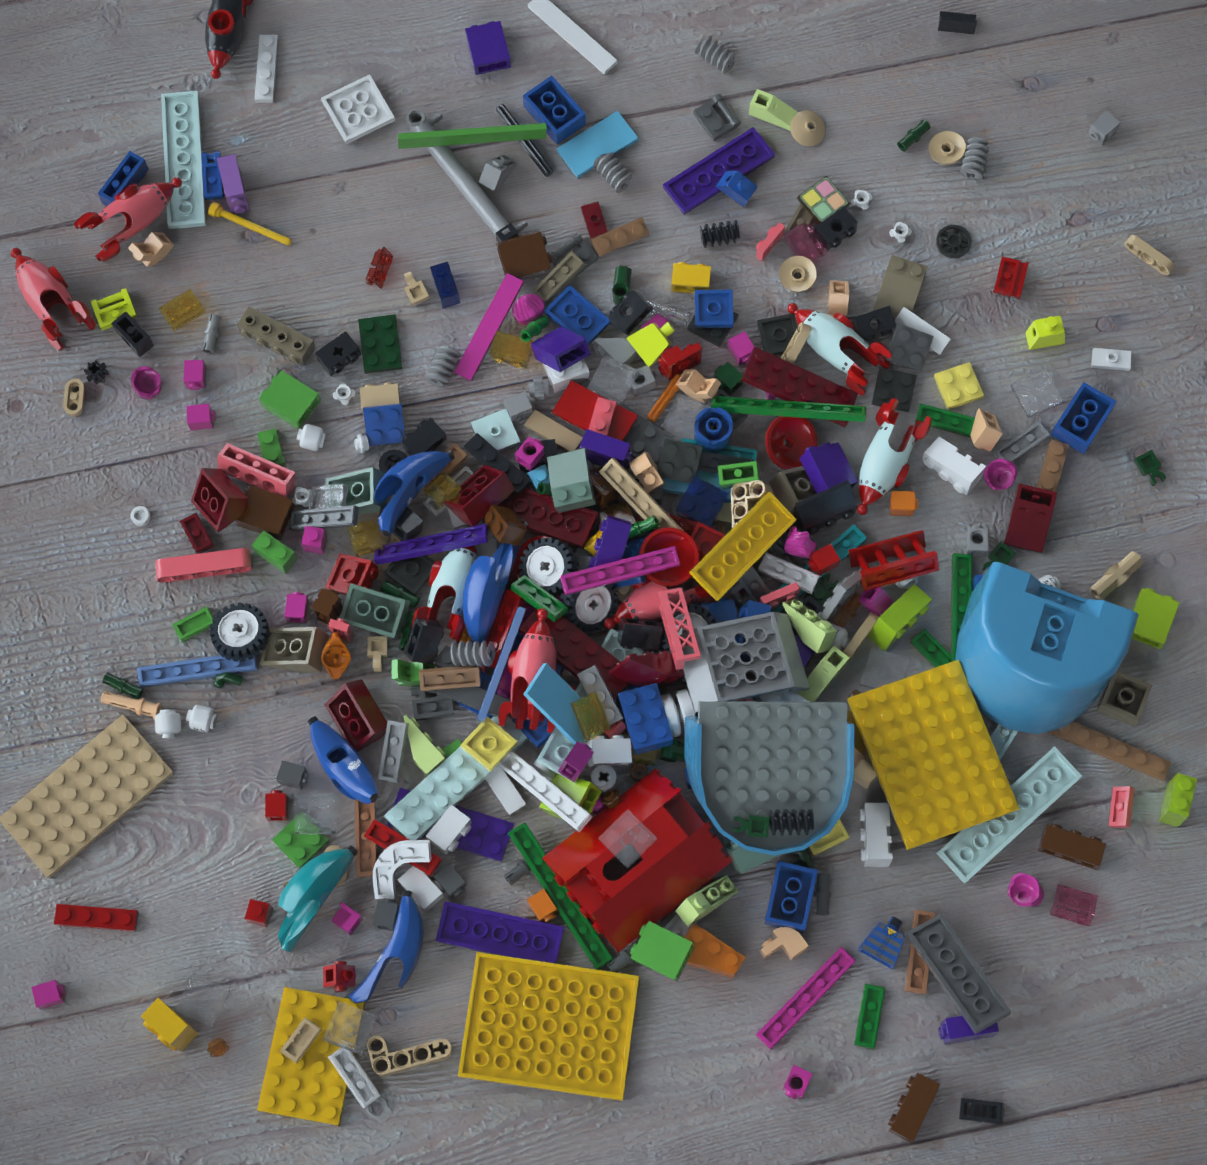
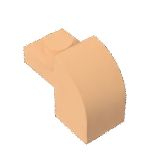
(153, 249)
(696, 386)
(647, 472)
(788, 940)

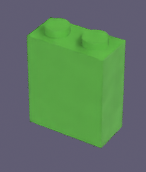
(289, 399)
(662, 951)

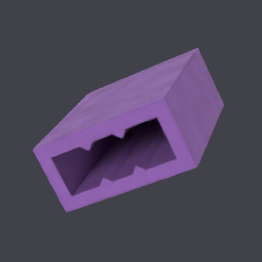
(233, 184)

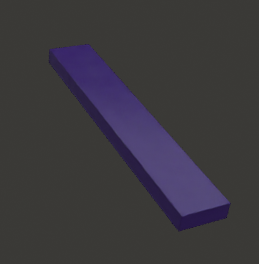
(431, 544)

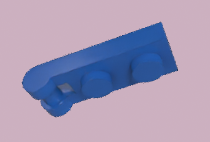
(211, 176)

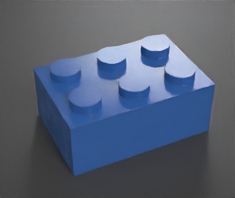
(555, 107)
(1083, 418)
(645, 719)
(791, 896)

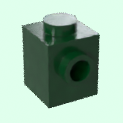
(729, 378)

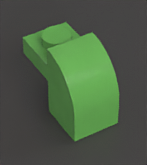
(408, 673)

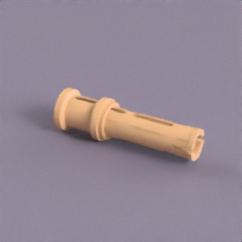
(140, 706)

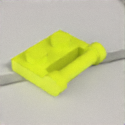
(109, 314)

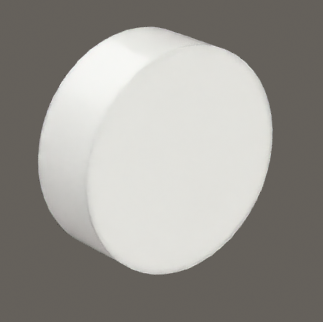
(140, 516)

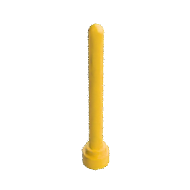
(216, 210)

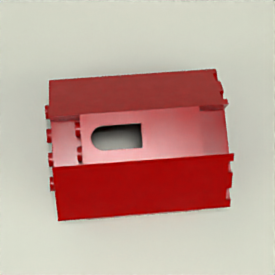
(671, 868)

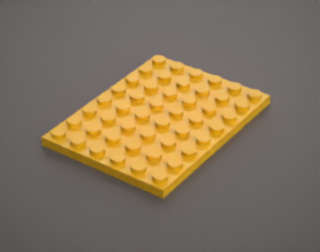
(932, 754)
(548, 1026)

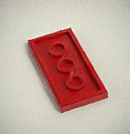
(578, 407)

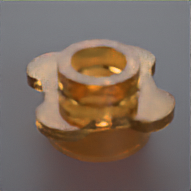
(217, 1047)

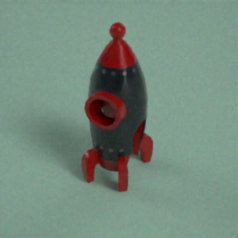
(224, 31)

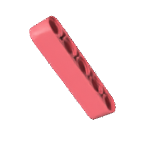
(203, 565)

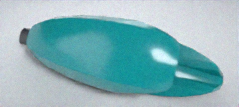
(308, 892)

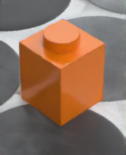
(903, 503)
(542, 906)

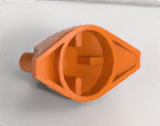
(335, 656)

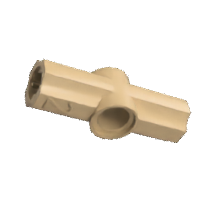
(1116, 576)

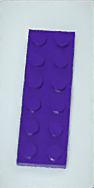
(699, 181)
(486, 837)
(499, 933)

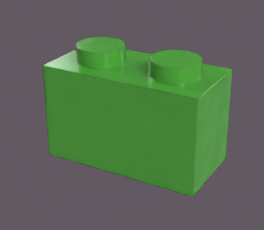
(738, 473)
(274, 552)

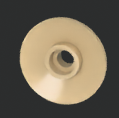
(801, 131)
(947, 141)
(797, 265)

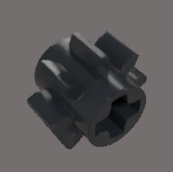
(96, 372)

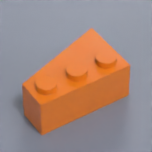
(713, 953)

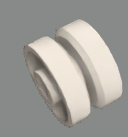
(677, 712)

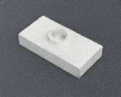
(1111, 359)

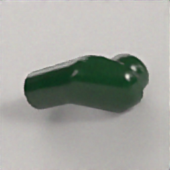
(225, 678)

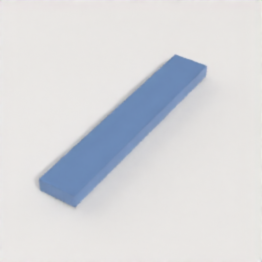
(501, 664)
(192, 670)

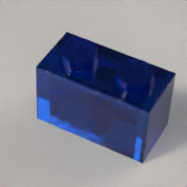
(445, 285)

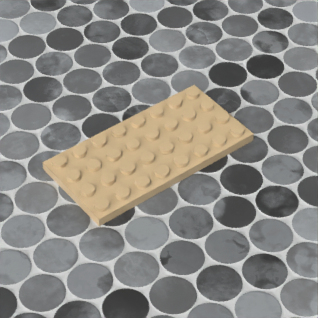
(85, 796)

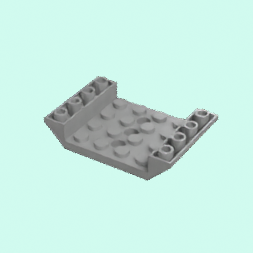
(721, 672)

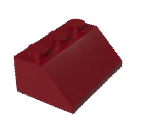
(478, 493)
(218, 498)
(357, 715)

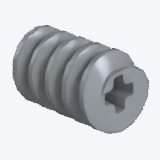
(715, 54)
(975, 158)
(612, 171)
(441, 365)
(472, 654)
(603, 771)

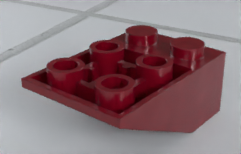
(1030, 518)
(647, 669)

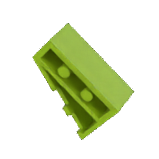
(899, 617)

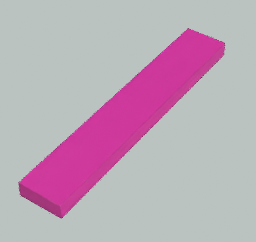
(488, 326)
(620, 570)
(805, 998)

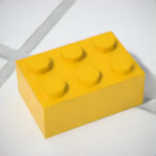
(168, 1026)

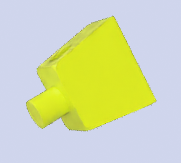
(1048, 333)
(651, 342)

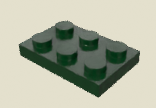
(380, 344)

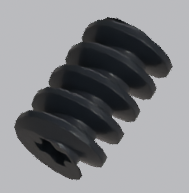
(721, 233)
(791, 821)

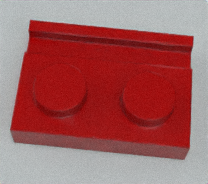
(1010, 277)

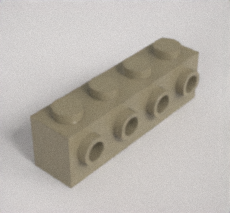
(276, 336)

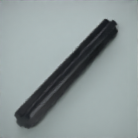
(528, 145)

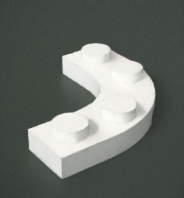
(391, 858)

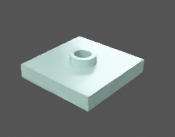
(497, 430)

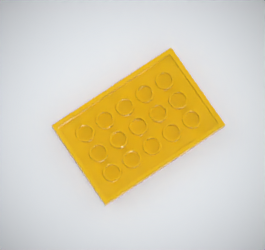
(313, 1086)

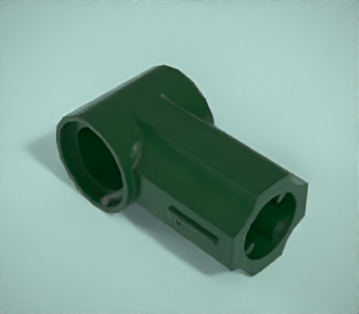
(621, 283)
(673, 753)

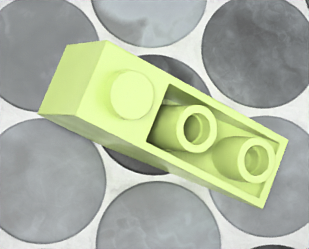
(771, 109)
(812, 629)
(824, 674)
(423, 751)
(706, 900)

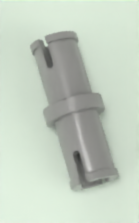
(211, 333)

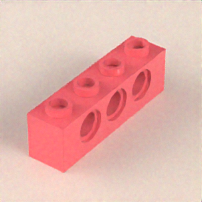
(256, 470)

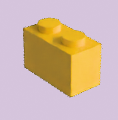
(689, 278)

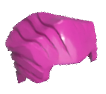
(528, 309)
(146, 382)
(1000, 474)
(799, 543)
(1025, 890)

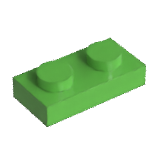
(271, 446)

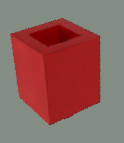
(823, 560)
(276, 806)
(258, 913)

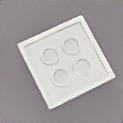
(358, 109)

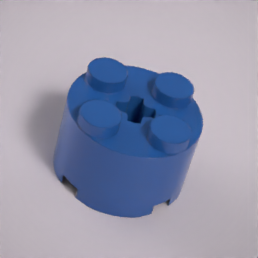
(713, 439)

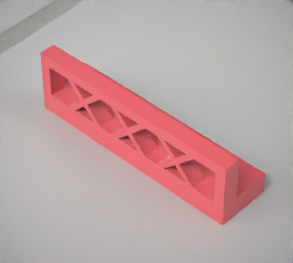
(671, 630)

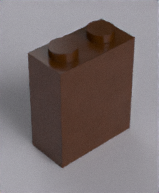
(524, 254)
(266, 512)

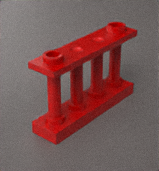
(895, 571)

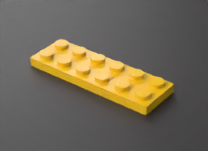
(742, 546)

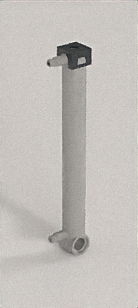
(464, 181)

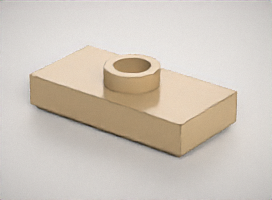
(301, 1040)

